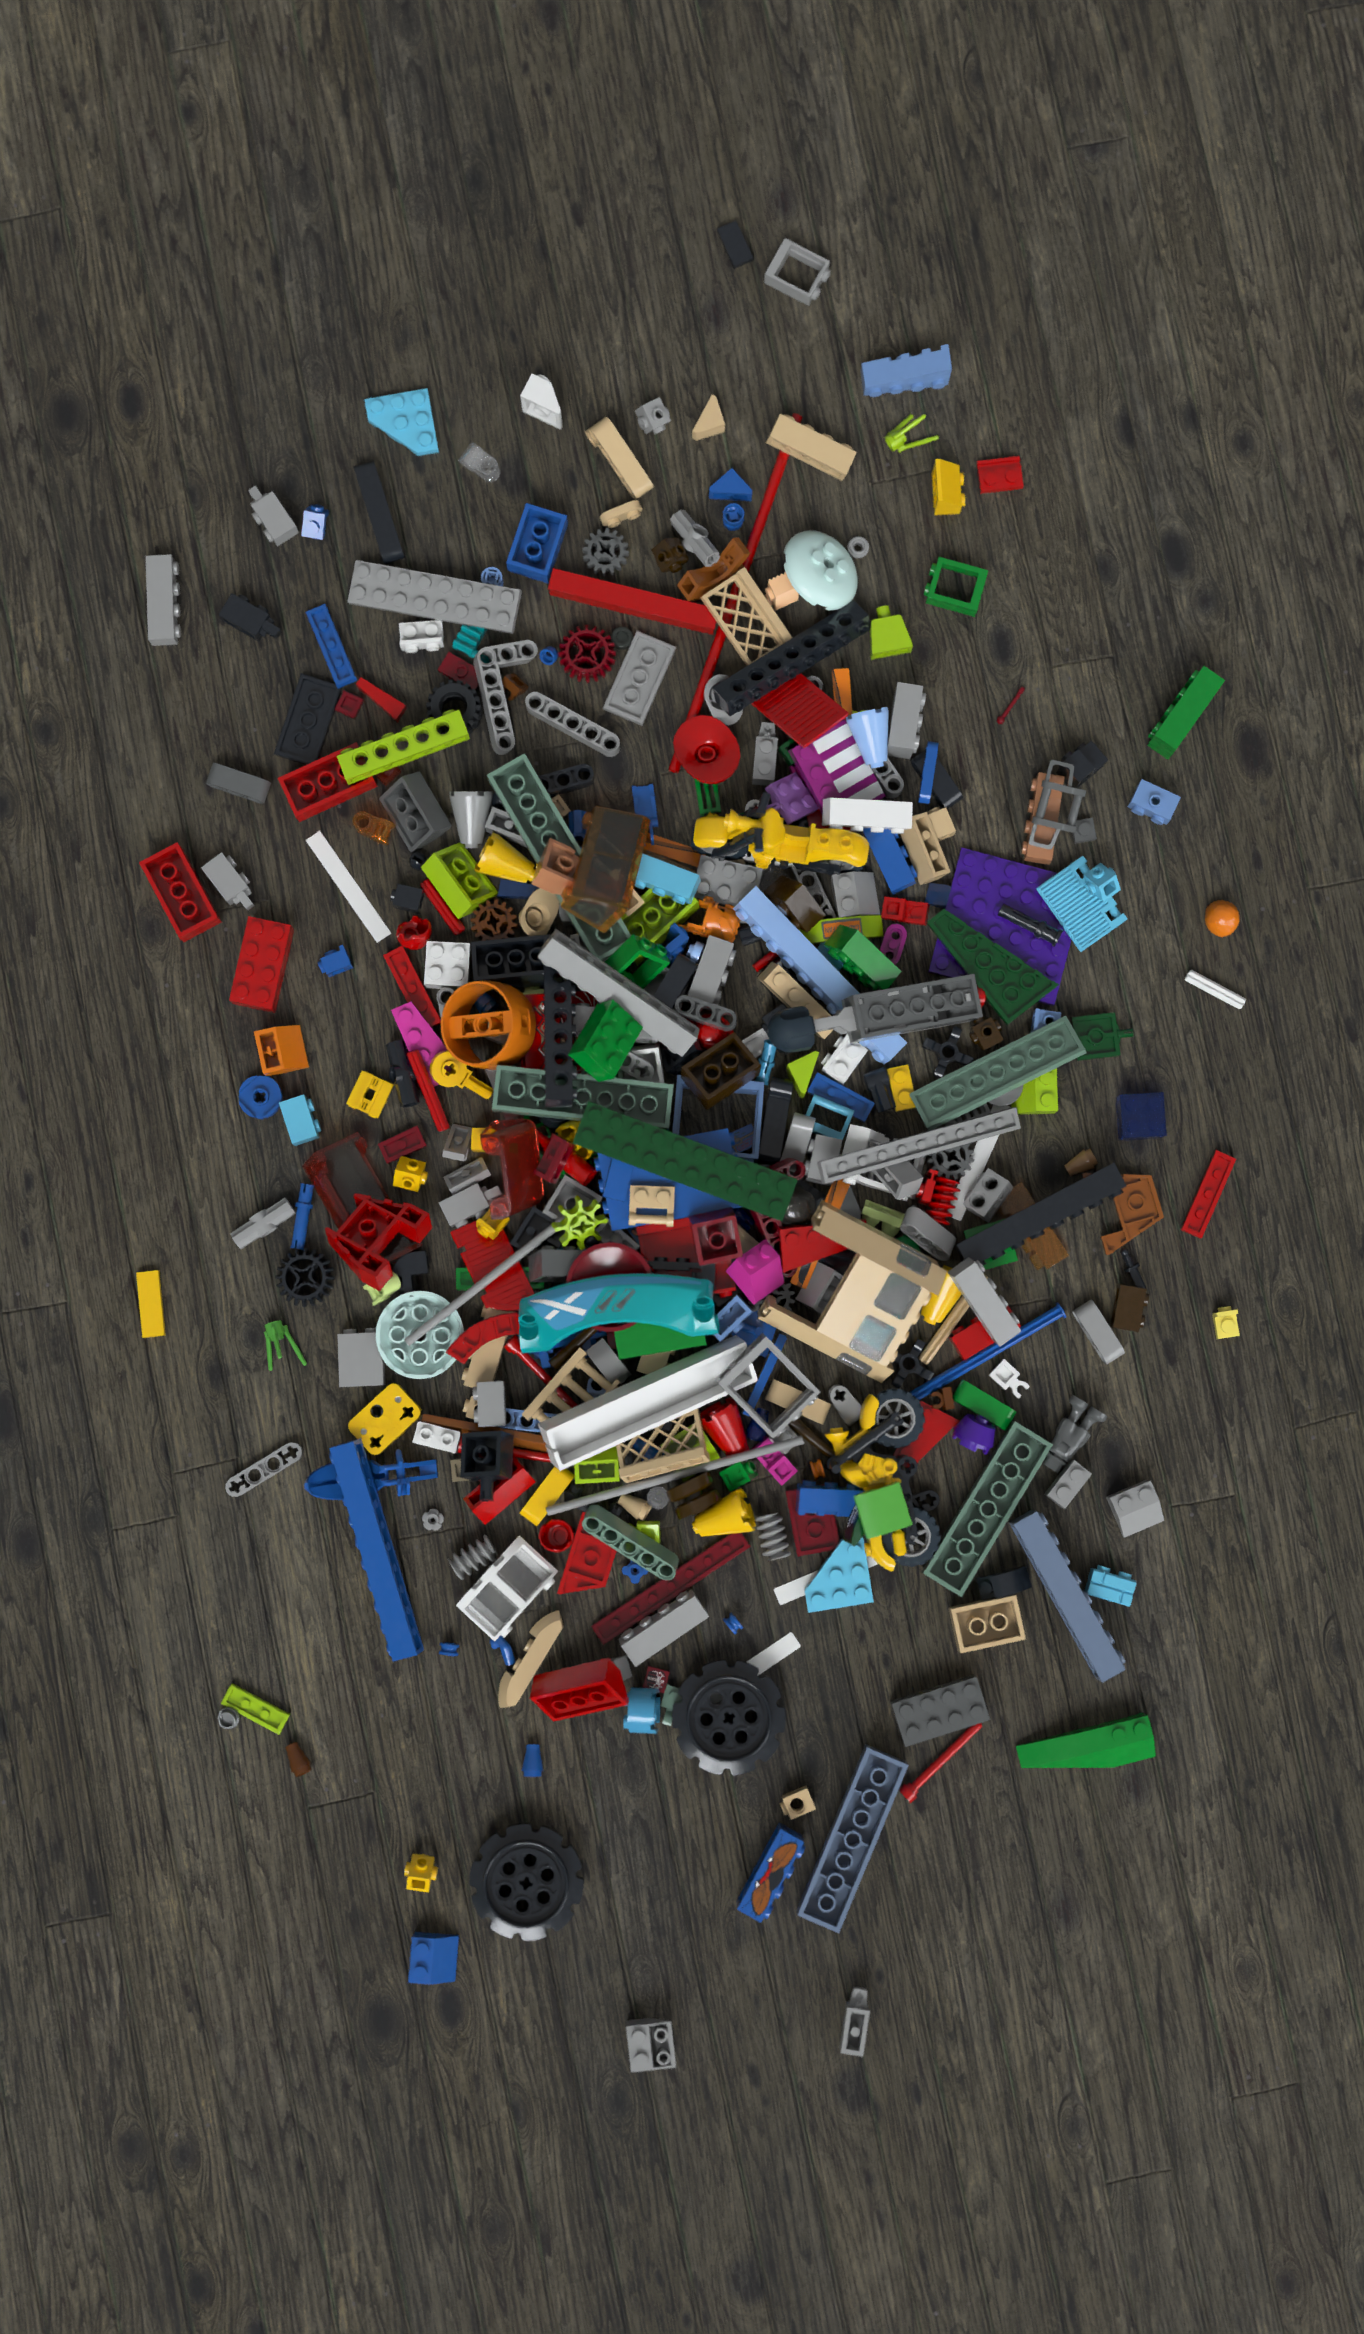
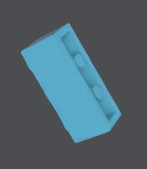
(667, 879)

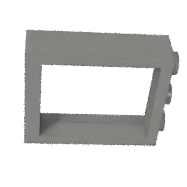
(793, 1411)

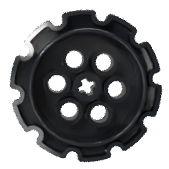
(760, 1696)
(489, 1874)

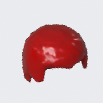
(414, 933)

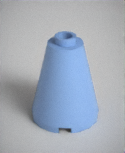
(871, 735)

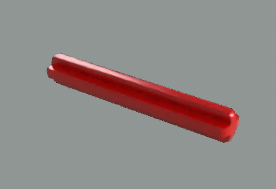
(428, 1090)

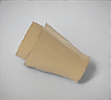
(635, 1506)

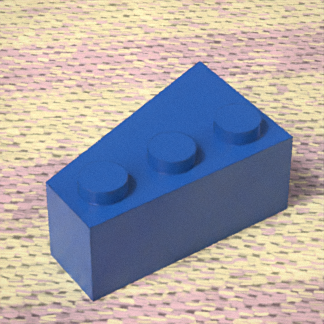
(825, 1498)

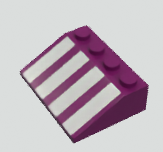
(836, 768)

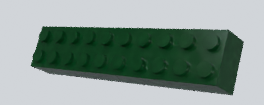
(685, 1161)

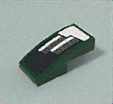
(853, 1529)

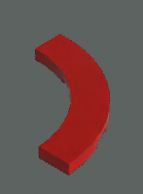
(482, 1333)

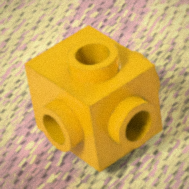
(410, 1174)
(420, 1872)

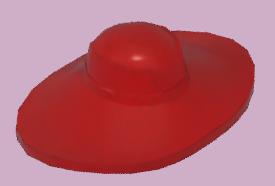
(707, 749)

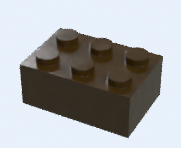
(720, 1071)

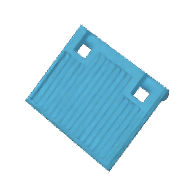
(1077, 910)

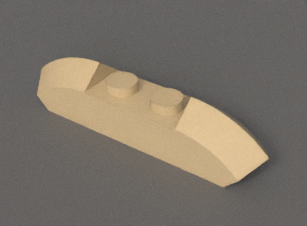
(514, 1685)

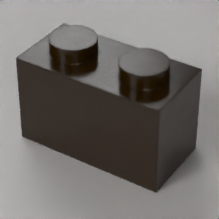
(1129, 1308)

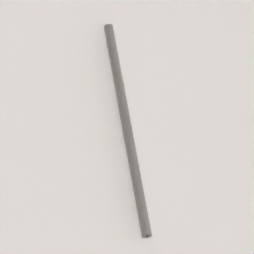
(482, 1283)

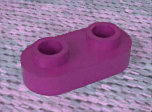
(892, 945)

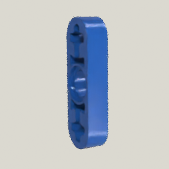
(928, 772)

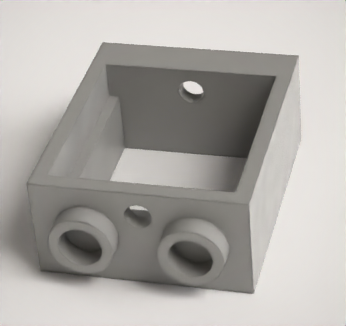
(794, 250)

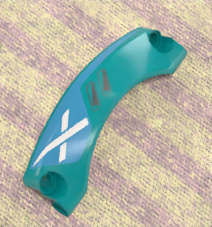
(653, 1299)

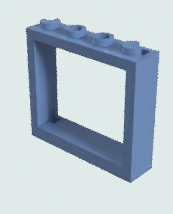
(753, 1088)

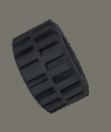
(455, 691)

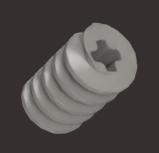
(772, 1536)
(473, 1557)

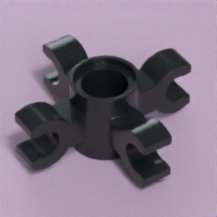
(933, 1046)
(918, 1369)

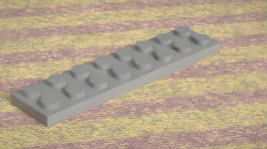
(434, 596)

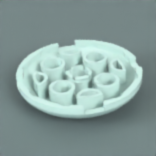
(820, 569)
(401, 1319)

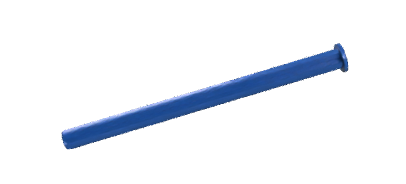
(987, 1353)

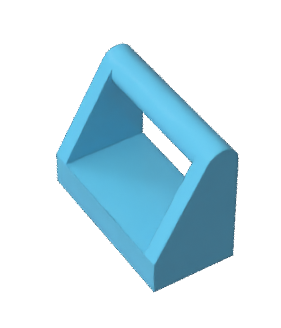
(823, 1130)

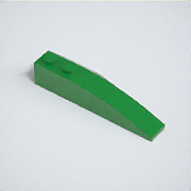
(1094, 1746)

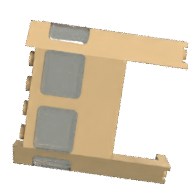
(872, 1301)

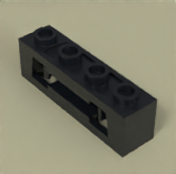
(683, 1264)

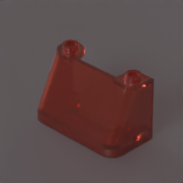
(519, 1155)

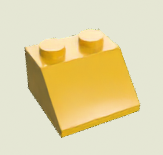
(947, 488)

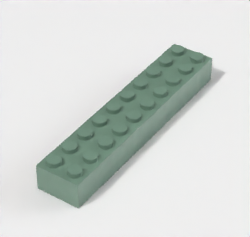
(536, 822)

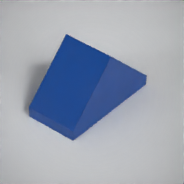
(730, 487)

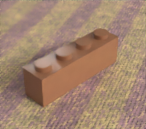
(1043, 834)

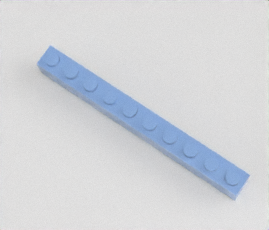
(807, 963)

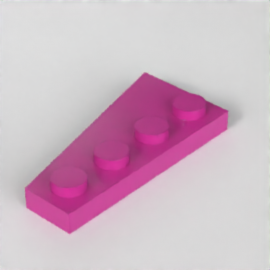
(418, 1034)

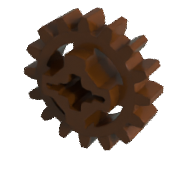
(502, 921)

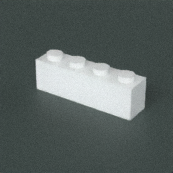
(867, 814)

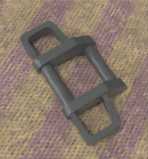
(1039, 818)

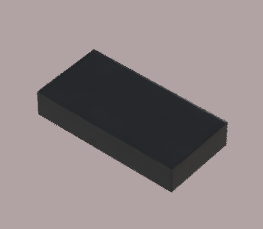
(735, 244)

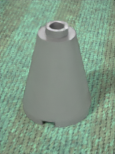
(471, 815)

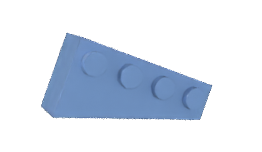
(907, 372)

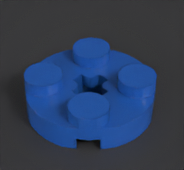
(272, 1098)

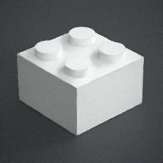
(447, 964)

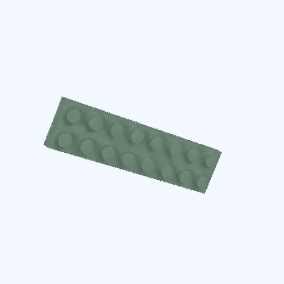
(997, 1073)

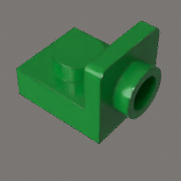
(738, 1474)

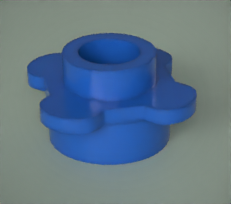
(635, 1576)

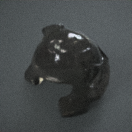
(800, 1208)

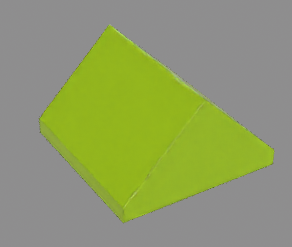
(801, 1072)

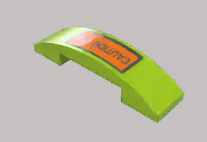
(868, 925)

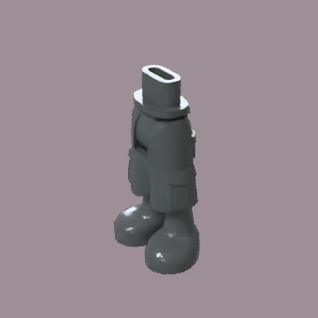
(1070, 1436)

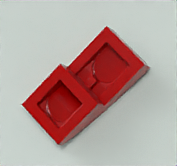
(905, 911)

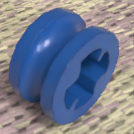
(733, 1623)
(449, 1649)

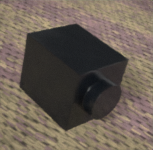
(407, 898)

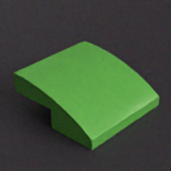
(882, 1510)

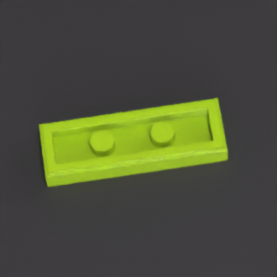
(255, 1708)

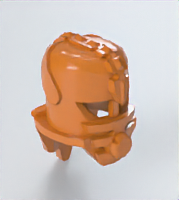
(716, 922)

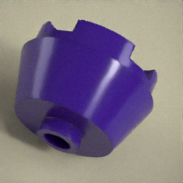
(975, 1433)

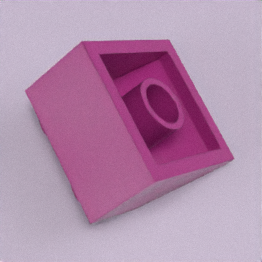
(757, 1272)

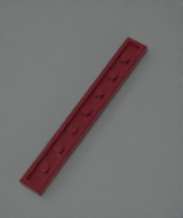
(665, 1590)

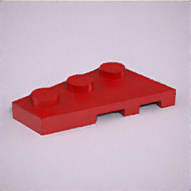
(936, 1426)

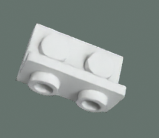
(421, 636)
(843, 1060)
(437, 1437)

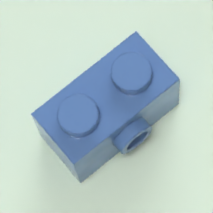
(1153, 802)
(732, 1317)

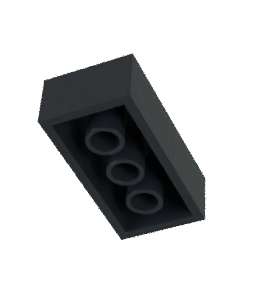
(509, 961)

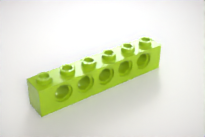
(396, 757)

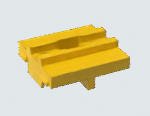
(364, 1083)

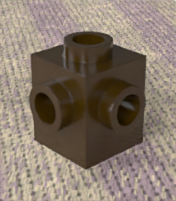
(670, 555)
(991, 1038)

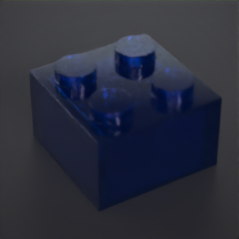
(1141, 1116)

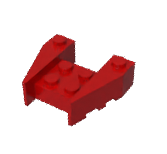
(371, 1230)

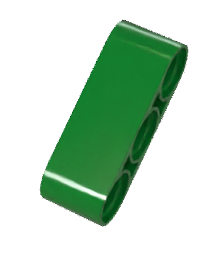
(983, 1405)

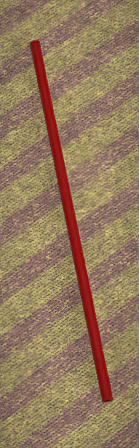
(731, 603)

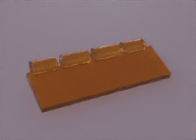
(1047, 1246)

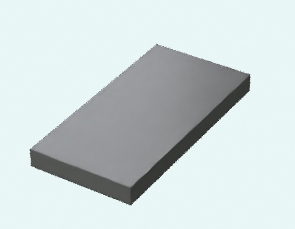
(639, 678)

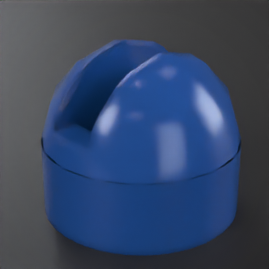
(549, 658)

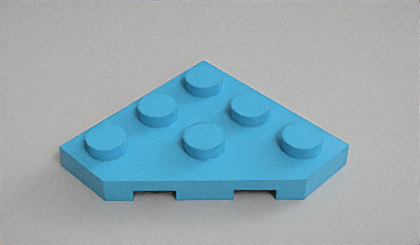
(405, 419)
(841, 1580)

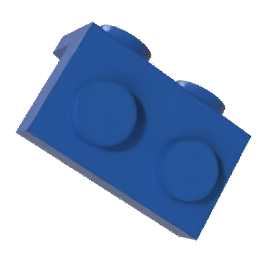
(676, 942)

